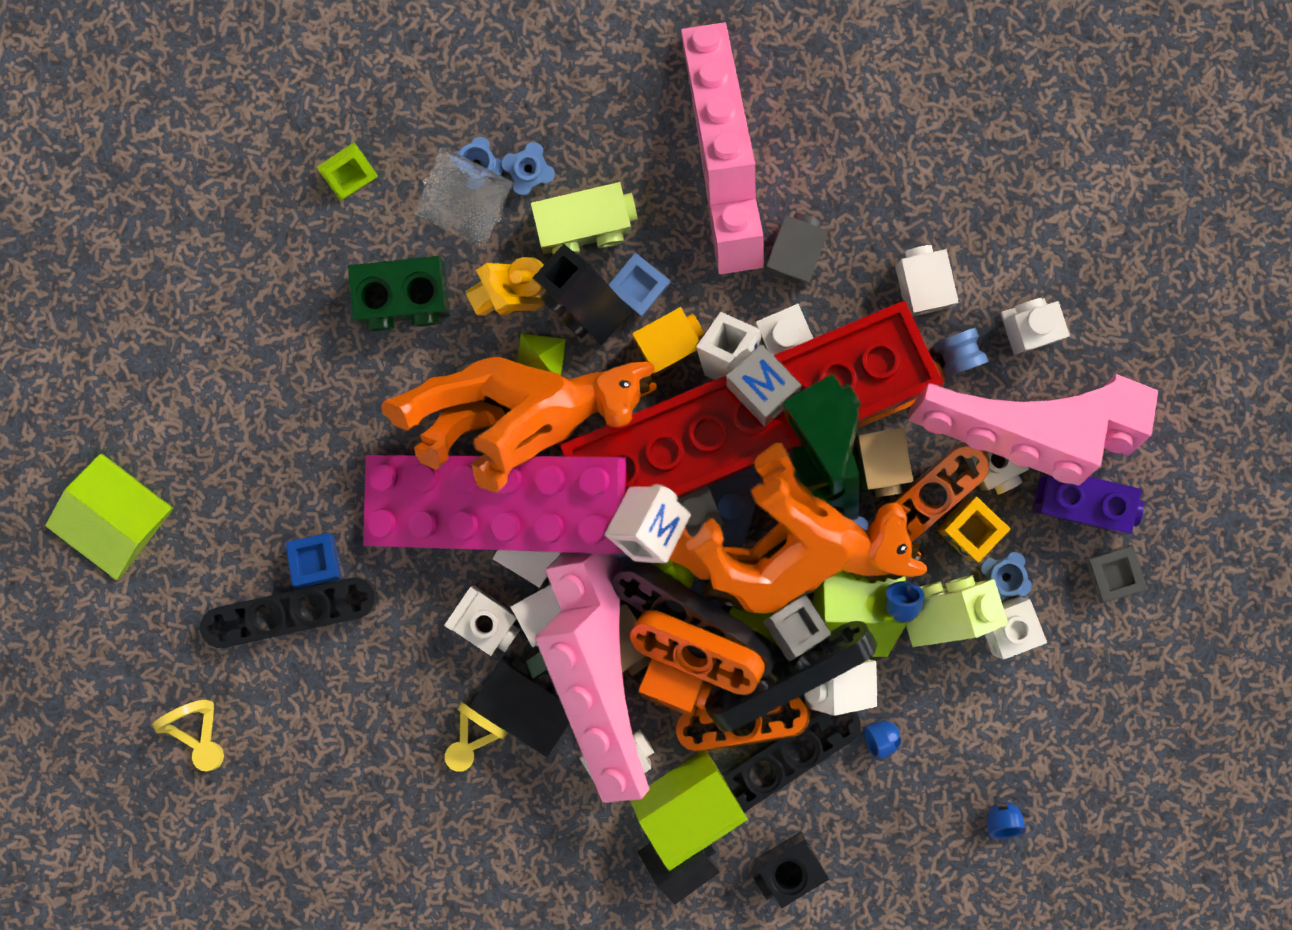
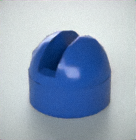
(904, 601)
(882, 738)
(1005, 823)

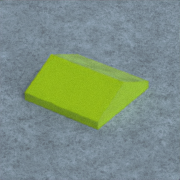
(108, 516)
(847, 600)
(688, 810)

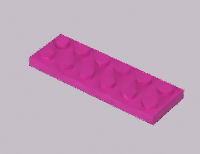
(542, 507)

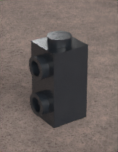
(582, 294)

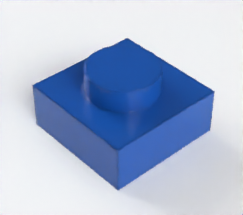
(313, 560)

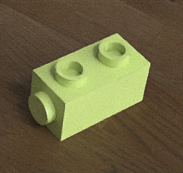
(584, 218)
(957, 612)

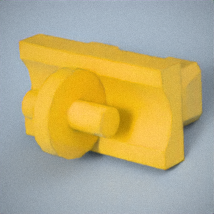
(507, 287)

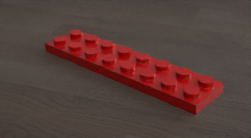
(714, 436)

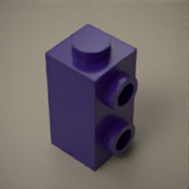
(1091, 504)

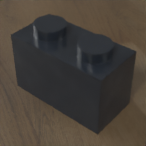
(522, 705)

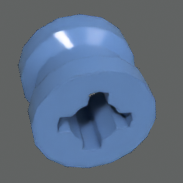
(960, 352)

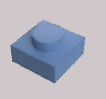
(639, 284)

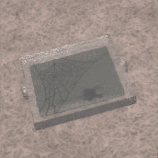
(463, 197)

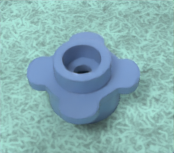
(480, 150)
(539, 175)
(1014, 566)

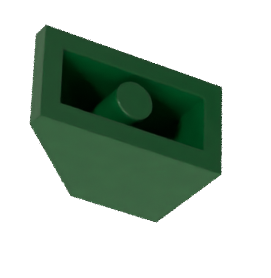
(826, 426)

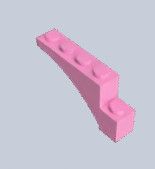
(724, 149)
(1050, 436)
(586, 670)

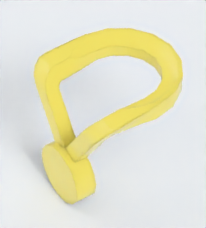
(206, 754)
(460, 754)

